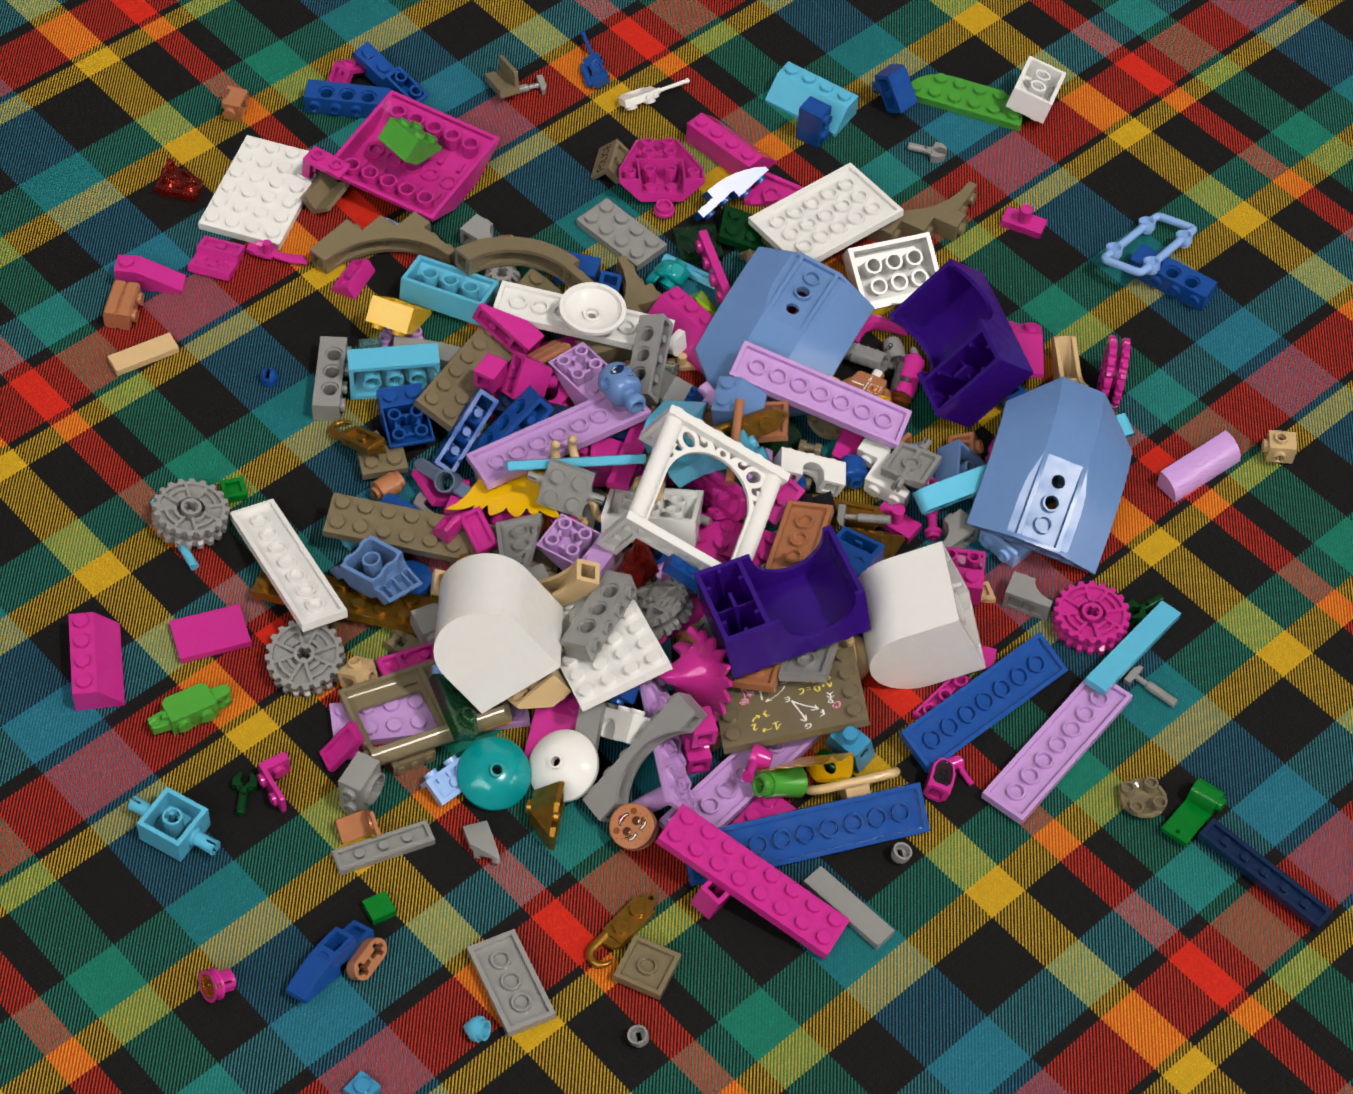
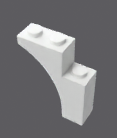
(876, 484)

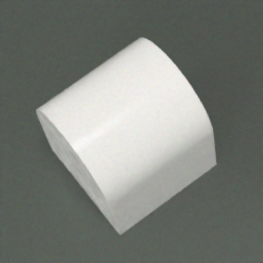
(919, 620)
(495, 629)

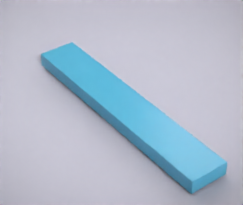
(1132, 648)

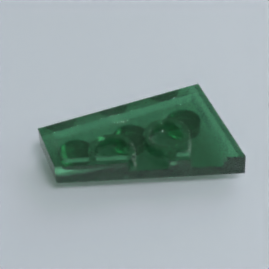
(455, 708)

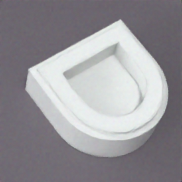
(677, 343)

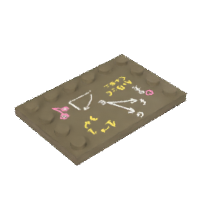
(795, 708)

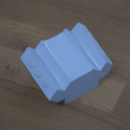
(377, 571)

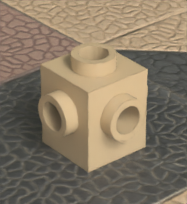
(1279, 446)
(356, 671)

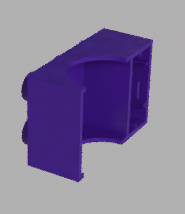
(966, 341)
(782, 612)

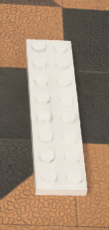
(542, 311)
(288, 565)

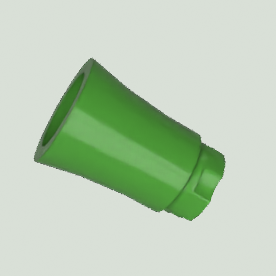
(780, 783)

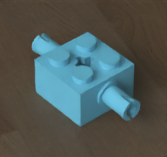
(174, 824)

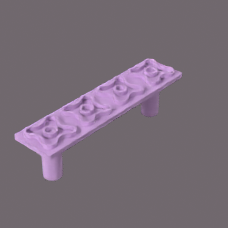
(668, 756)

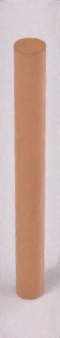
(735, 434)

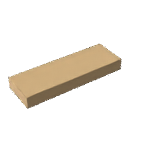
(143, 354)

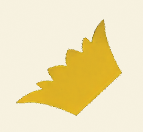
(514, 495)
(816, 768)

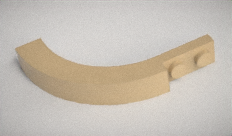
(565, 587)

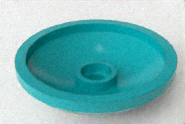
(485, 787)

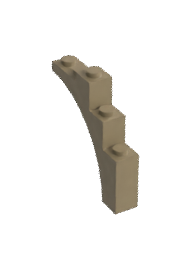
(941, 219)
(381, 235)
(637, 298)

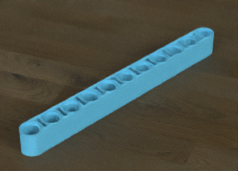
(967, 483)

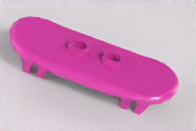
(719, 498)

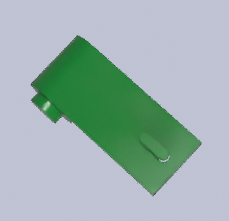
(1195, 811)

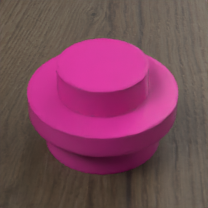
(664, 208)

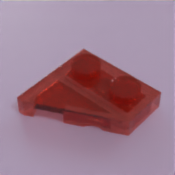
(178, 183)
(639, 563)

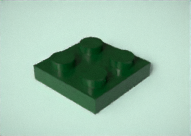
(736, 231)

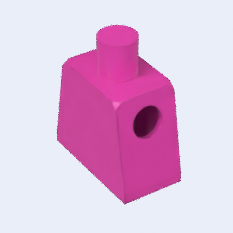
(525, 372)

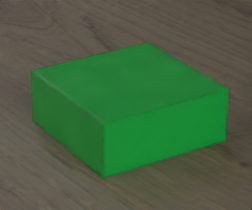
(234, 489)
(379, 908)

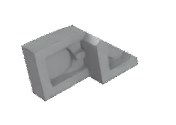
(481, 841)

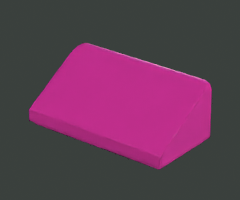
(354, 278)

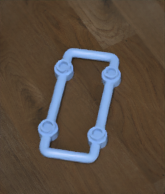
(1146, 226)

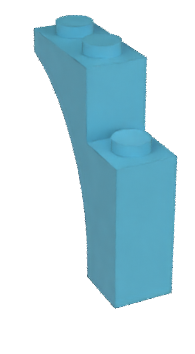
(697, 465)

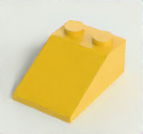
(396, 315)

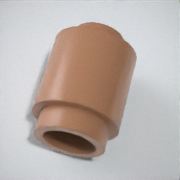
(390, 482)

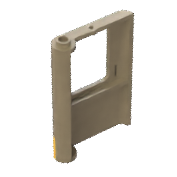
(402, 684)

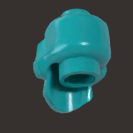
(669, 274)

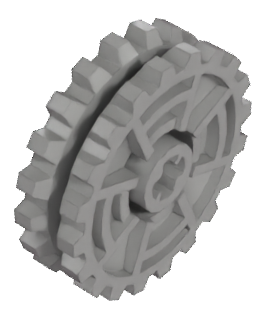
(190, 513)
(664, 605)
(300, 675)

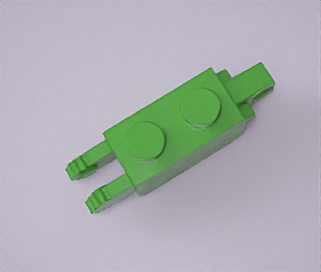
(190, 708)

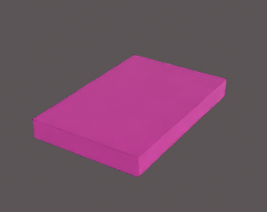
(210, 633)

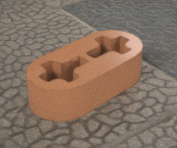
(368, 961)

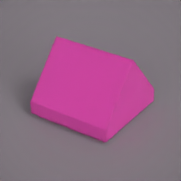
(448, 527)

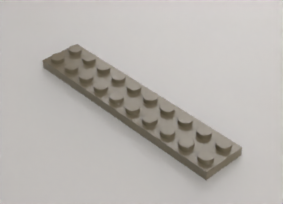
(454, 385)
(403, 528)

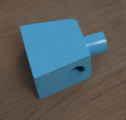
(854, 741)

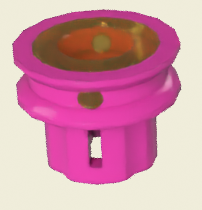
(214, 983)

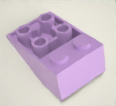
(579, 372)
(572, 540)

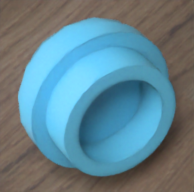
(478, 1028)

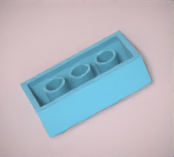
(795, 85)
(446, 288)
(391, 367)

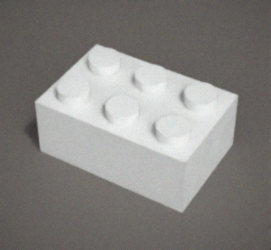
(1036, 89)

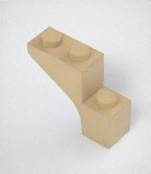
(1066, 358)

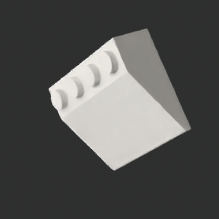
(891, 269)
(676, 511)

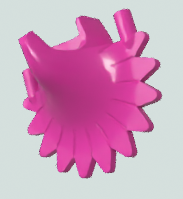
(700, 672)

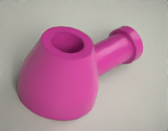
(759, 759)

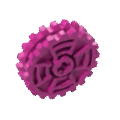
(1114, 369)
(1090, 617)

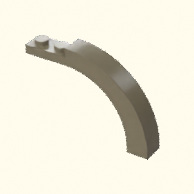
(519, 252)

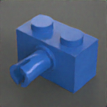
(895, 88)

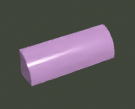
(1199, 466)

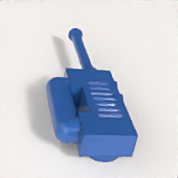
(595, 64)

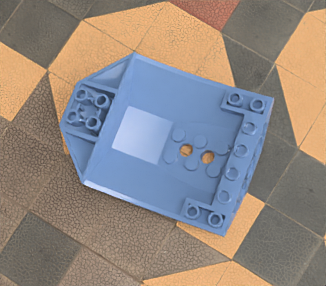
(757, 313)
(1047, 434)

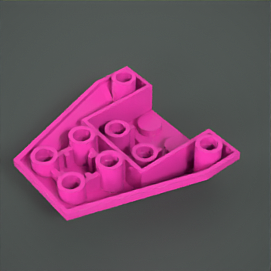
(660, 171)

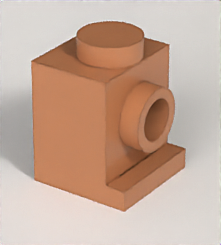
(235, 103)

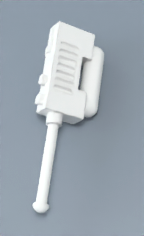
(645, 94)

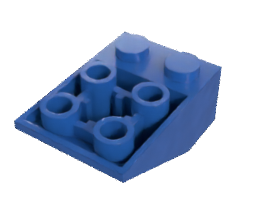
(400, 419)
(860, 549)

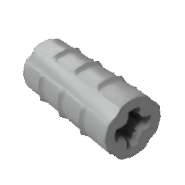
(868, 357)

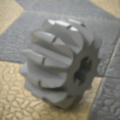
(504, 273)

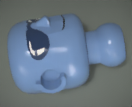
(622, 386)

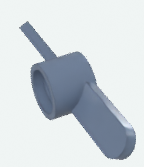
(438, 476)

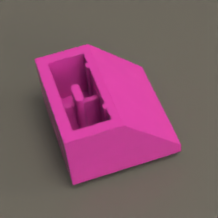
(971, 568)

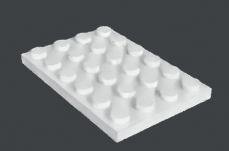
(259, 193)
(827, 214)
(625, 661)

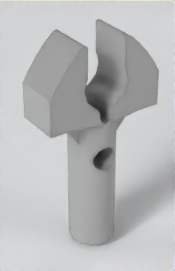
(936, 153)

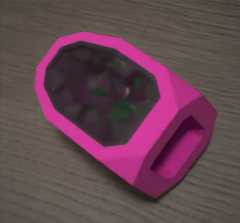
(940, 780)

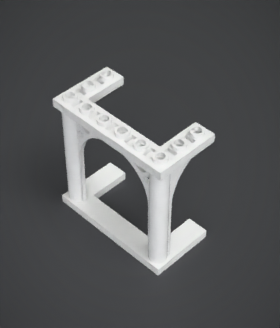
(662, 437)

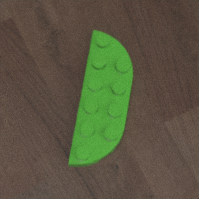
(966, 99)

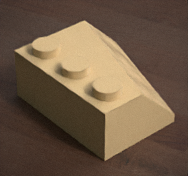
(543, 693)

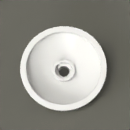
(592, 309)
(577, 763)

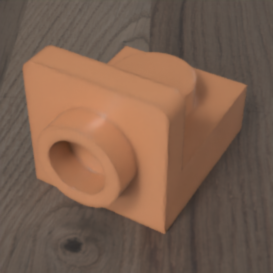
(970, 440)

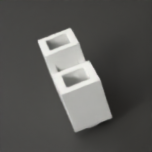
(826, 472)
(623, 723)

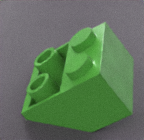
(409, 140)

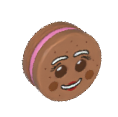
(633, 827)

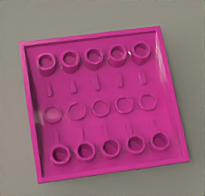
(434, 184)

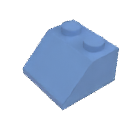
(727, 391)
(956, 460)

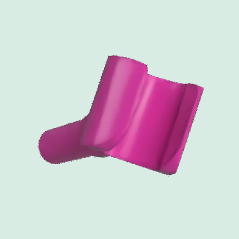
(959, 765)

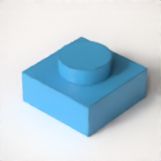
(362, 1085)

